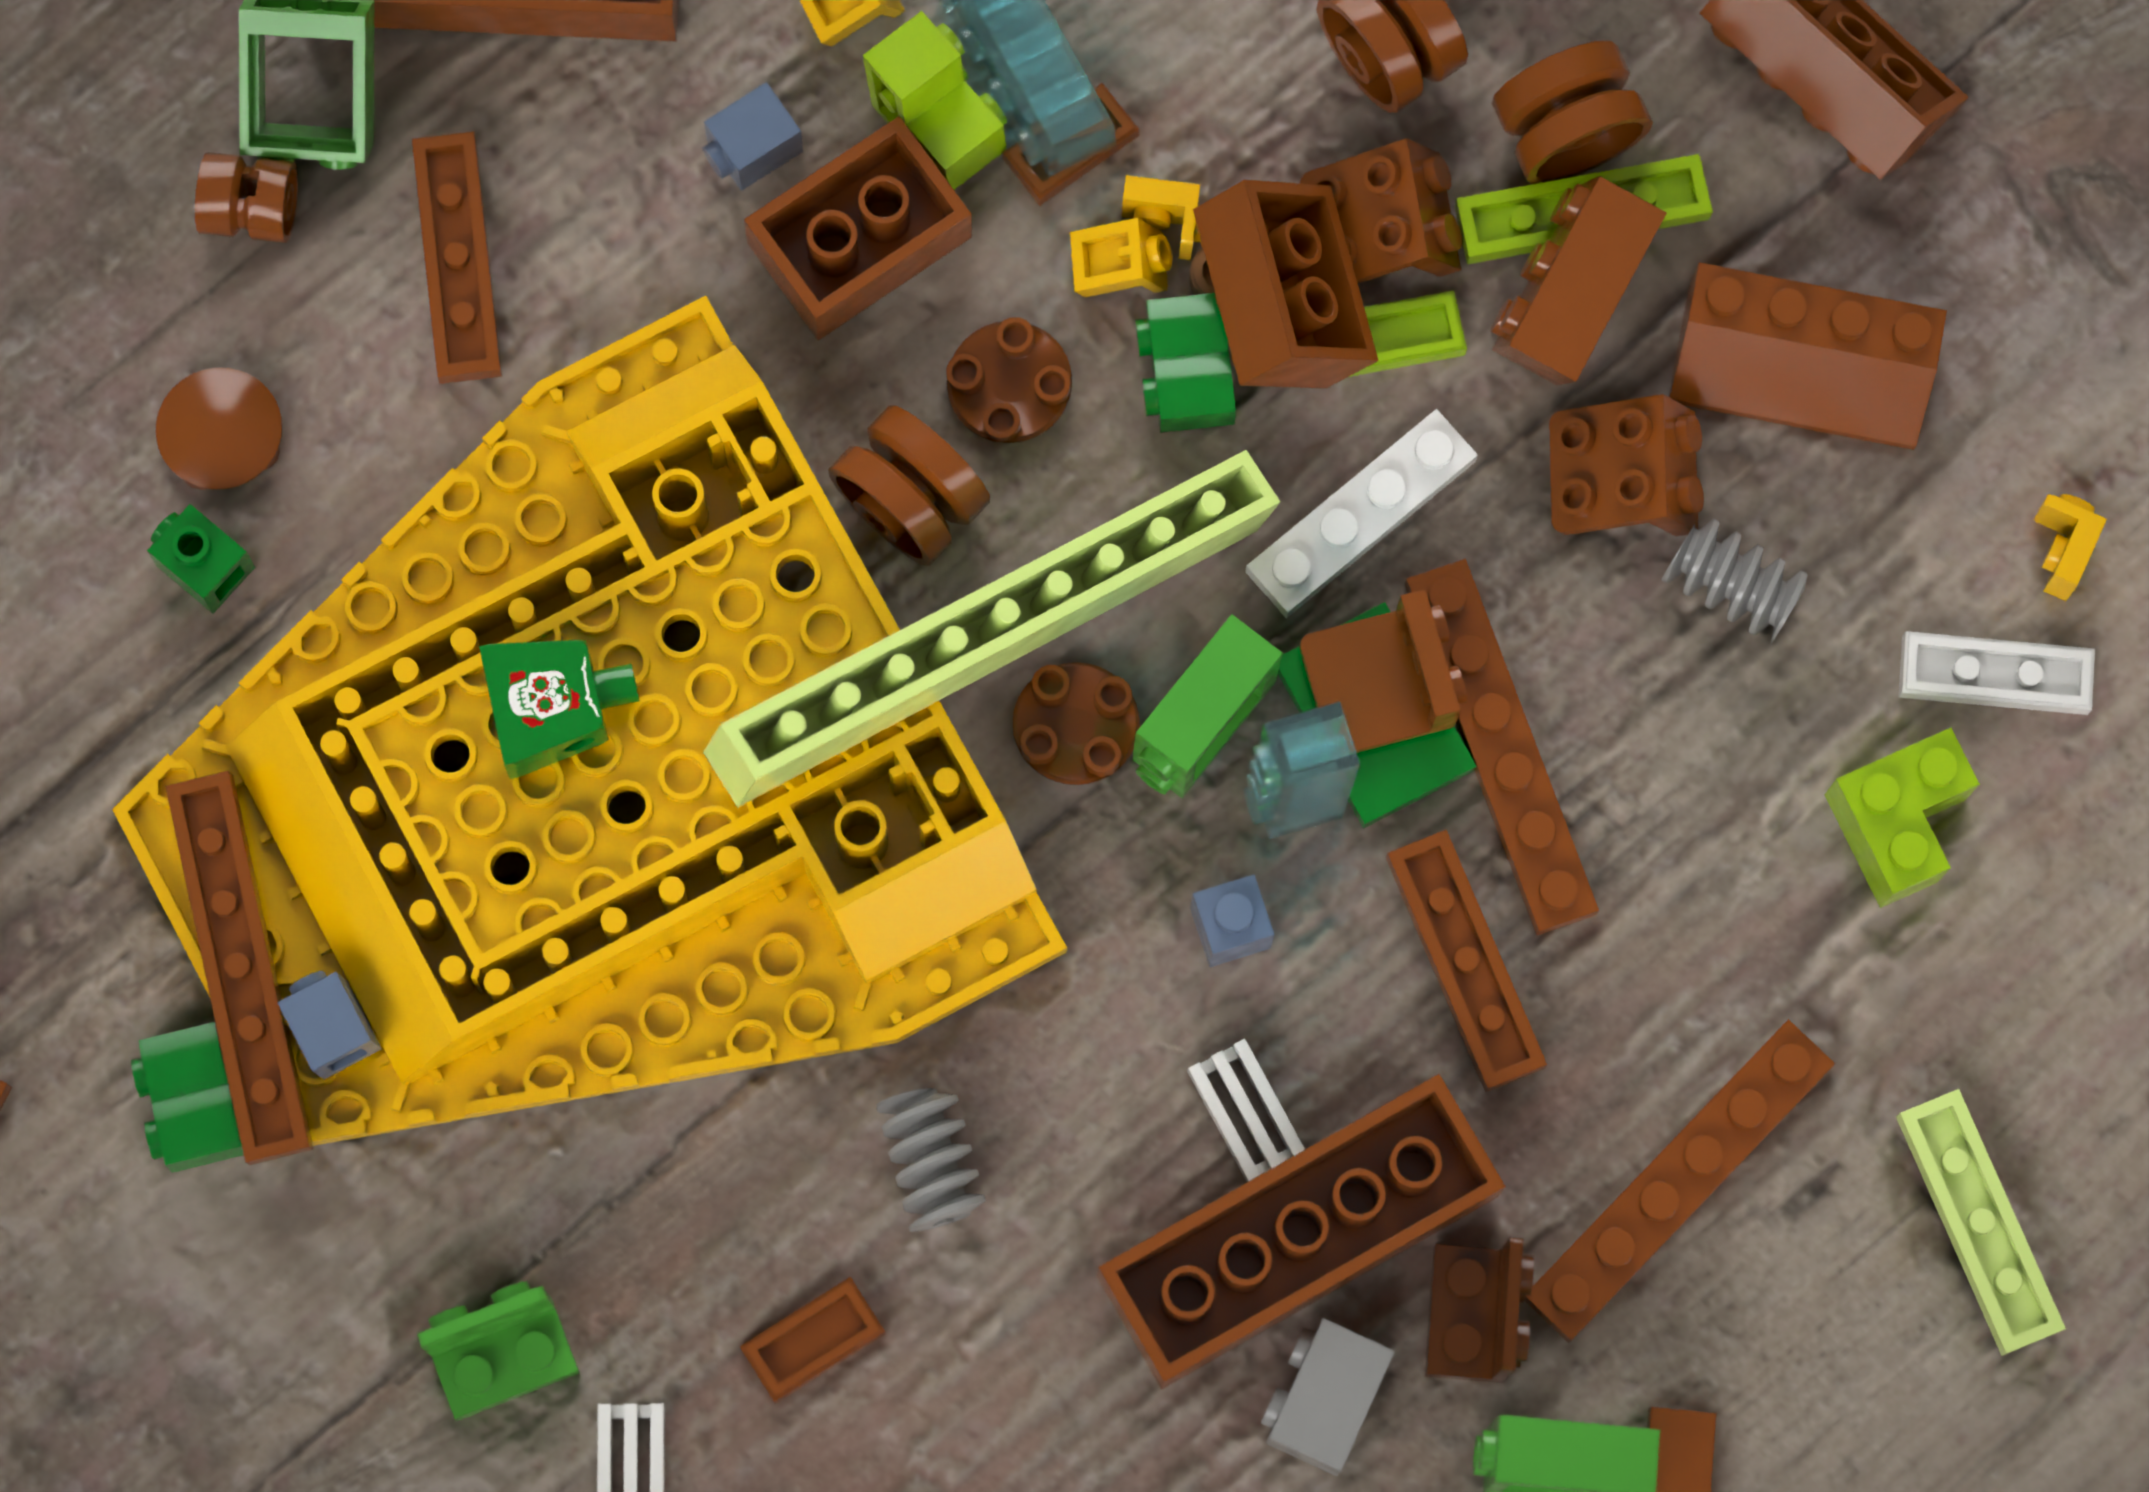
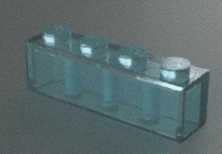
(1036, 80)
(1302, 771)

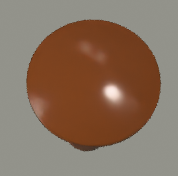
(1009, 381)
(219, 429)
(1075, 723)

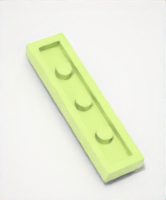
(1980, 1222)

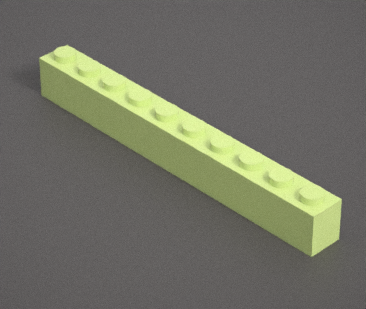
(989, 628)

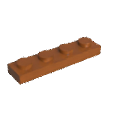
(456, 257)
(1466, 960)

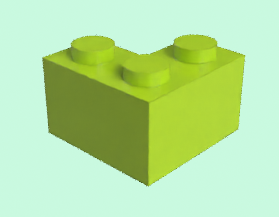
(923, 81)
(1887, 810)

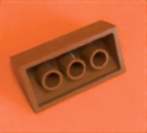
(1844, 73)
(1807, 355)

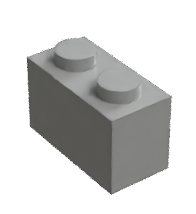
(1328, 1396)

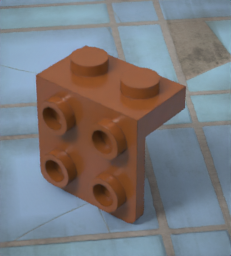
(1394, 209)
(1625, 466)
(1387, 673)

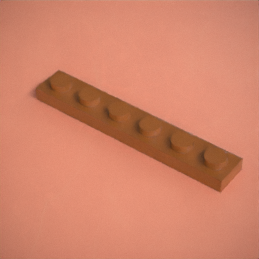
(1508, 758)
(239, 968)
(1678, 1181)

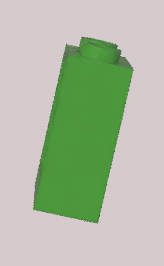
(307, 19)
(1205, 708)
(1565, 1456)

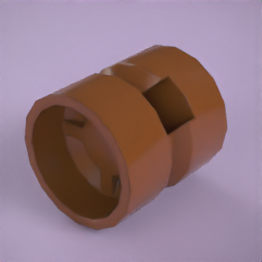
(246, 197)

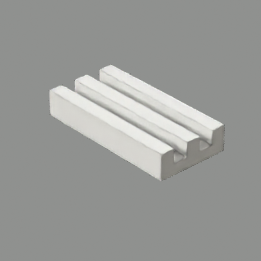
(1221, 1063)
(631, 1414)

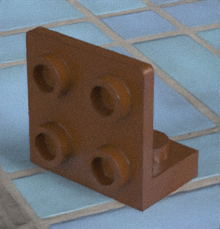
(1476, 1311)

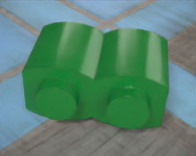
(1188, 363)
(188, 1098)

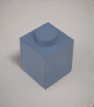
(751, 137)
(1232, 920)
(328, 1023)

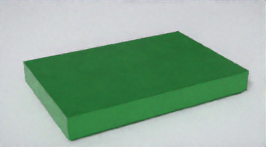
(1393, 773)

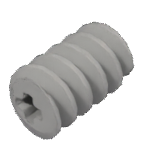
(1736, 578)
(931, 1157)

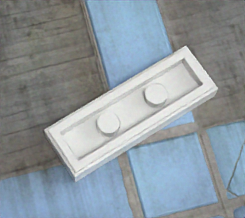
(1996, 673)

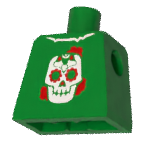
(550, 700)

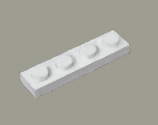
(1361, 513)

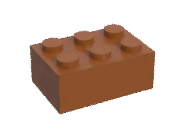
(858, 228)
(1576, 279)
(1285, 284)

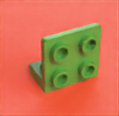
(498, 1349)

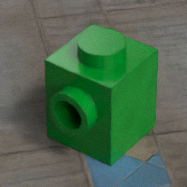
(199, 557)

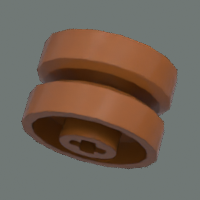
(1393, 45)
(1572, 112)
(909, 485)

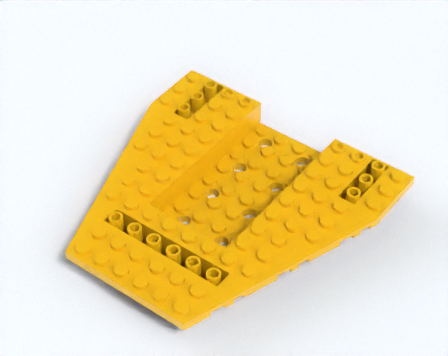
(633, 950)

